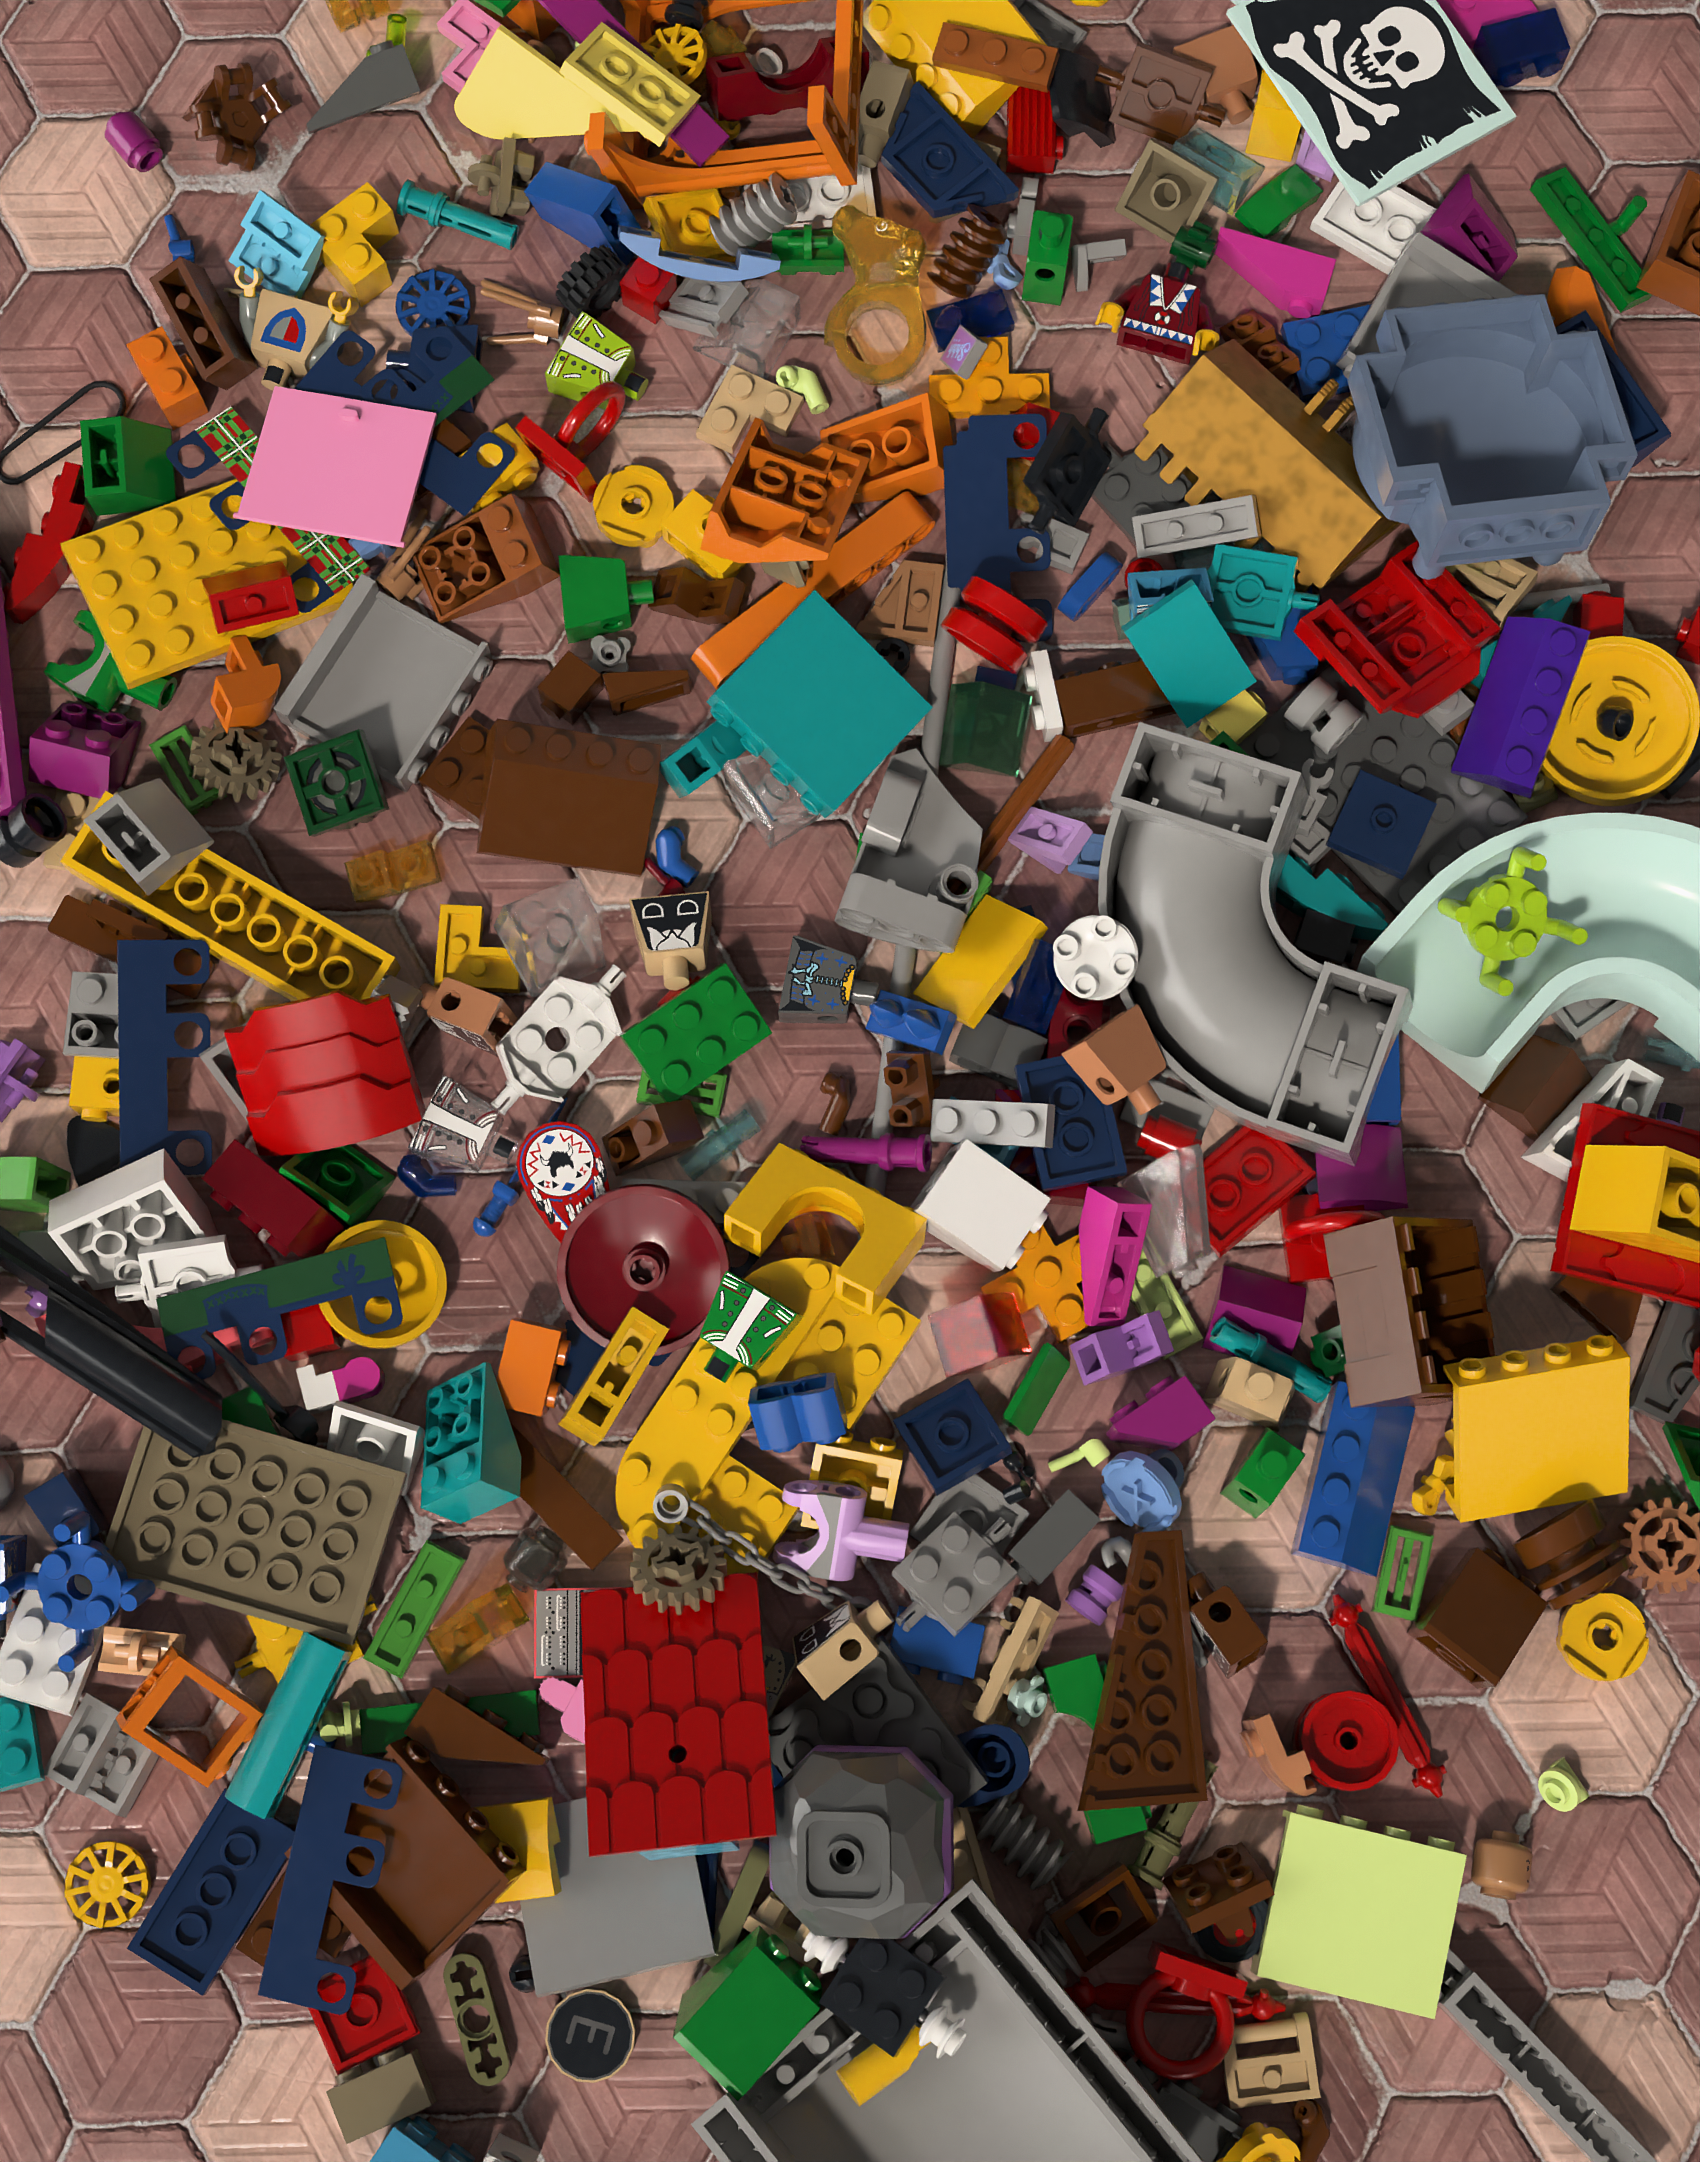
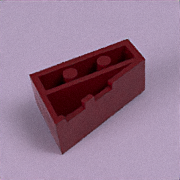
(270, 1203)

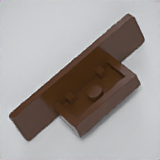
(100, 926)

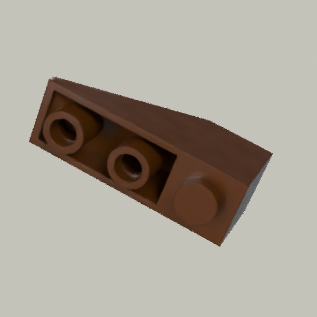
(459, 1732)

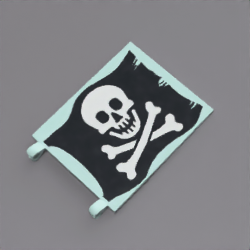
(1374, 83)

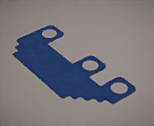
(978, 507)

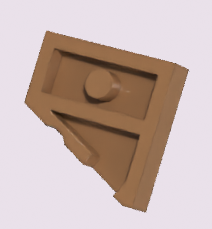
(907, 605)

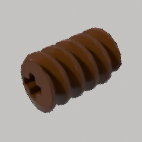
(971, 253)

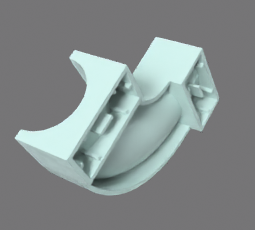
(1610, 873)

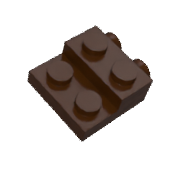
(459, 770)

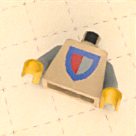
(286, 331)

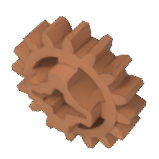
(1662, 1562)

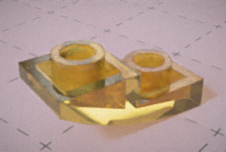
(393, 873)

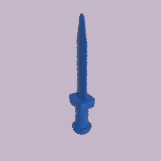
(503, 1196)

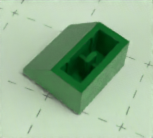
(126, 465)

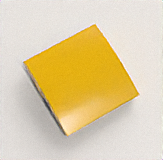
(532, 1832)

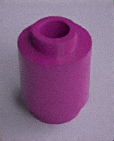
(133, 141)

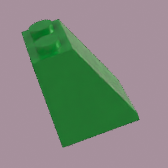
(747, 2011)

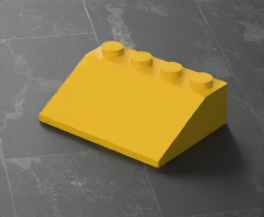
(909, 36)

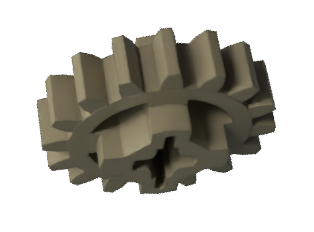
(234, 761)
(678, 1569)

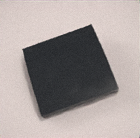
(1078, 100)

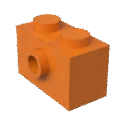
(168, 377)
(531, 1366)

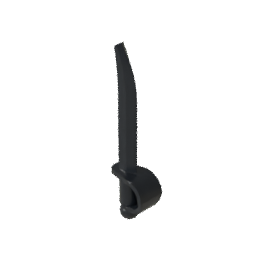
(292, 1418)

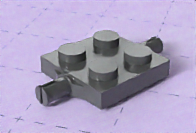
(1136, 489)

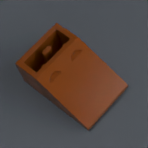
(485, 560)

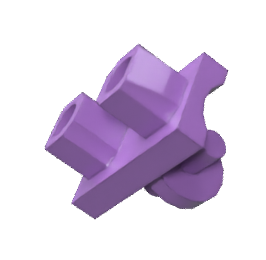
(17, 1074)

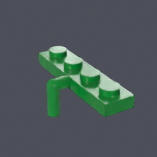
(1592, 236)

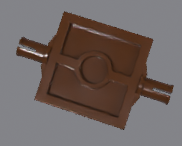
(1160, 94)

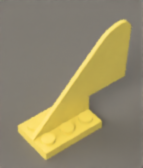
(528, 96)

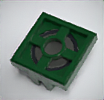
(339, 781)

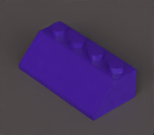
(1520, 703)

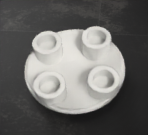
(1095, 957)

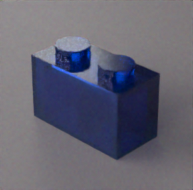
(1522, 48)

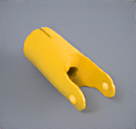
(876, 2069)

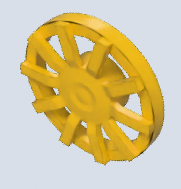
(674, 55)
(107, 1884)

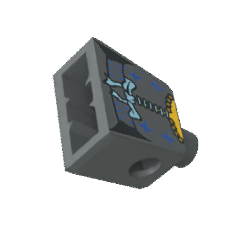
(822, 985)

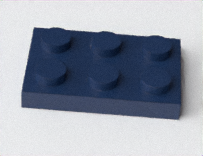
(1084, 1128)

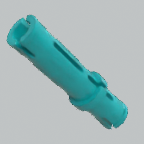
(1258, 1351)

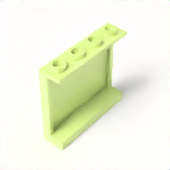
(1361, 1912)

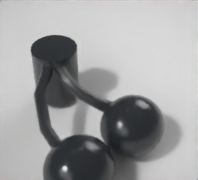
(1019, 1490)

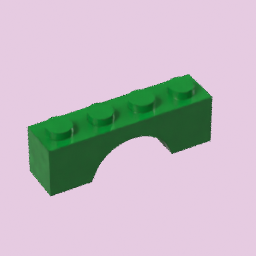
(1077, 1691)

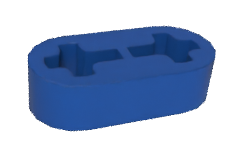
(1090, 586)

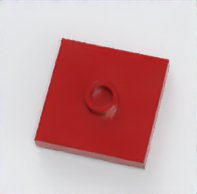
(375, 2021)

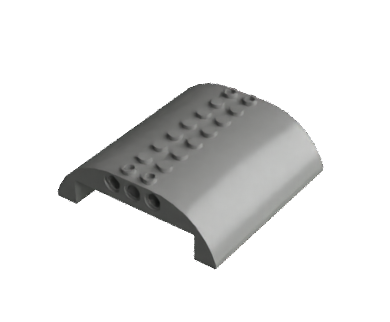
(1019, 2088)

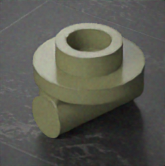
(1542, 794)

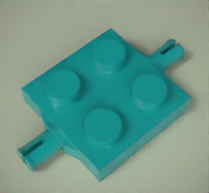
(1255, 591)

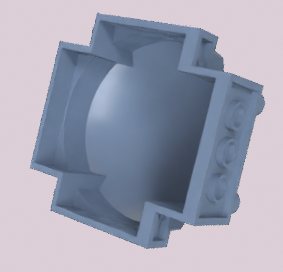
(1488, 431)

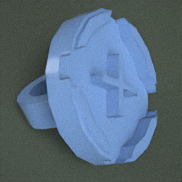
(1144, 1488)

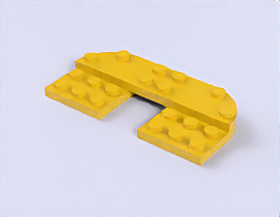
(703, 1418)

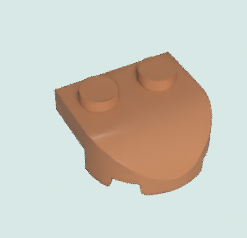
(1281, 1767)

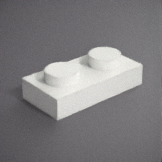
(1046, 712)

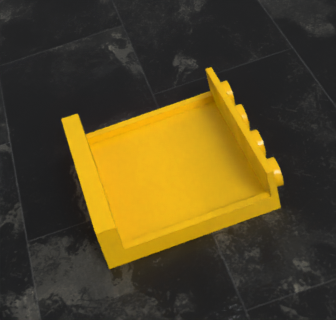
(1539, 1427)

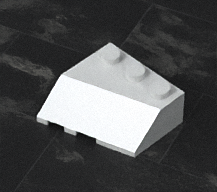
(120, 1212)

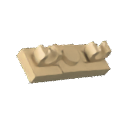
(1013, 1660)

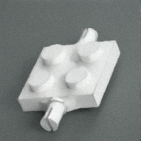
(180, 1267)

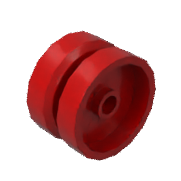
(997, 620)
(1357, 1716)

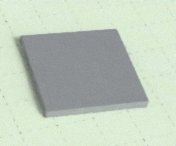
(612, 1913)

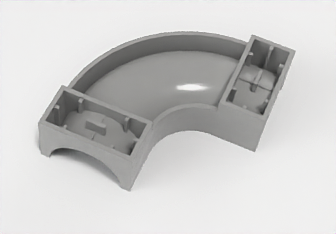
(1223, 989)

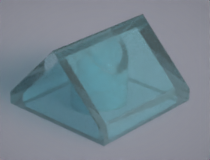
(1236, 170)

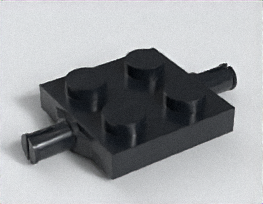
(1067, 469)

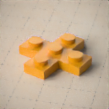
(990, 386)
(1048, 1280)

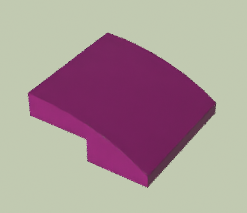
(1374, 1181)

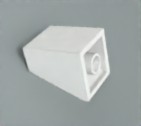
(980, 1207)

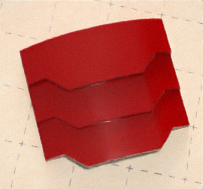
(1402, 637)
(324, 1073)

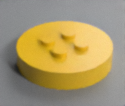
(1663, 730)

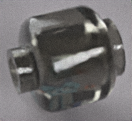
(535, 1559)

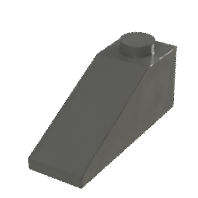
(373, 84)

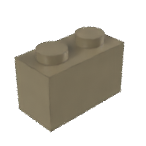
(380, 2095)

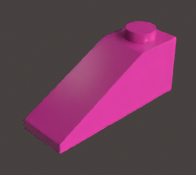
(1281, 273)
(1110, 1251)

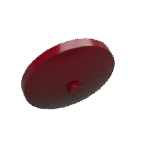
(645, 1252)

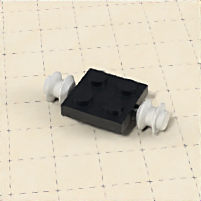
(884, 1992)

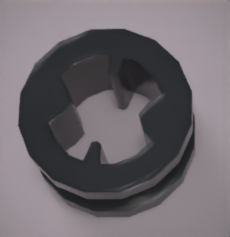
(895, 644)

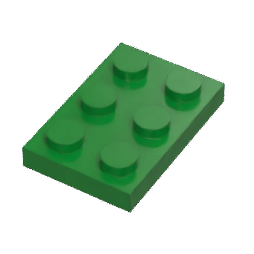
(695, 1033)

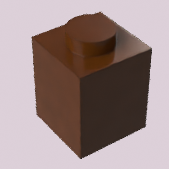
(569, 688)

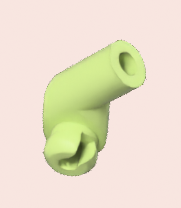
(805, 384)

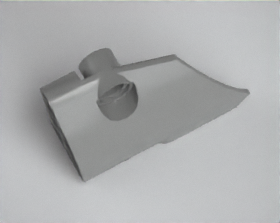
(906, 856)

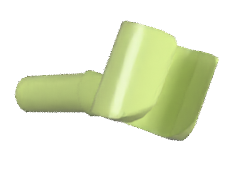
(1093, 1450)

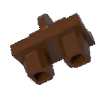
(911, 1087)

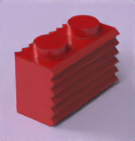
(1031, 133)

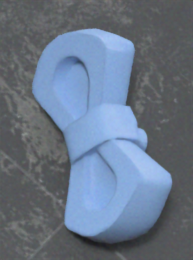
(1003, 272)

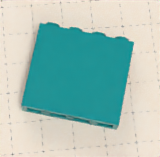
(818, 705)

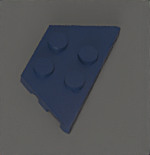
(941, 161)

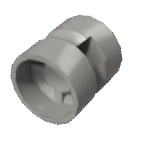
(1311, 707)

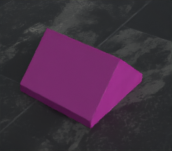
(1258, 1307)

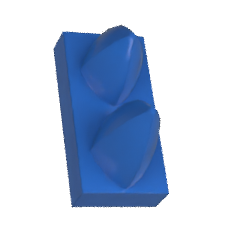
(911, 1022)

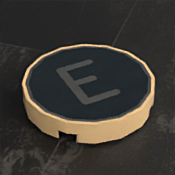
(590, 2035)

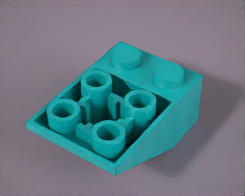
(468, 1448)

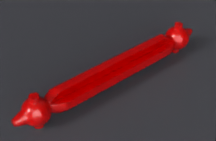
(1387, 1693)
(1117, 1997)

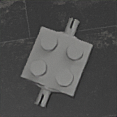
(954, 1574)

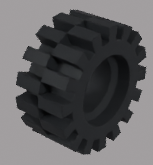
(592, 282)

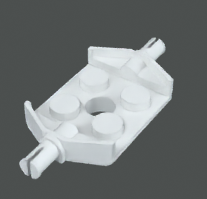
(589, 1026)

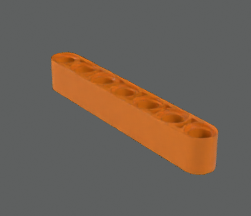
(849, 566)

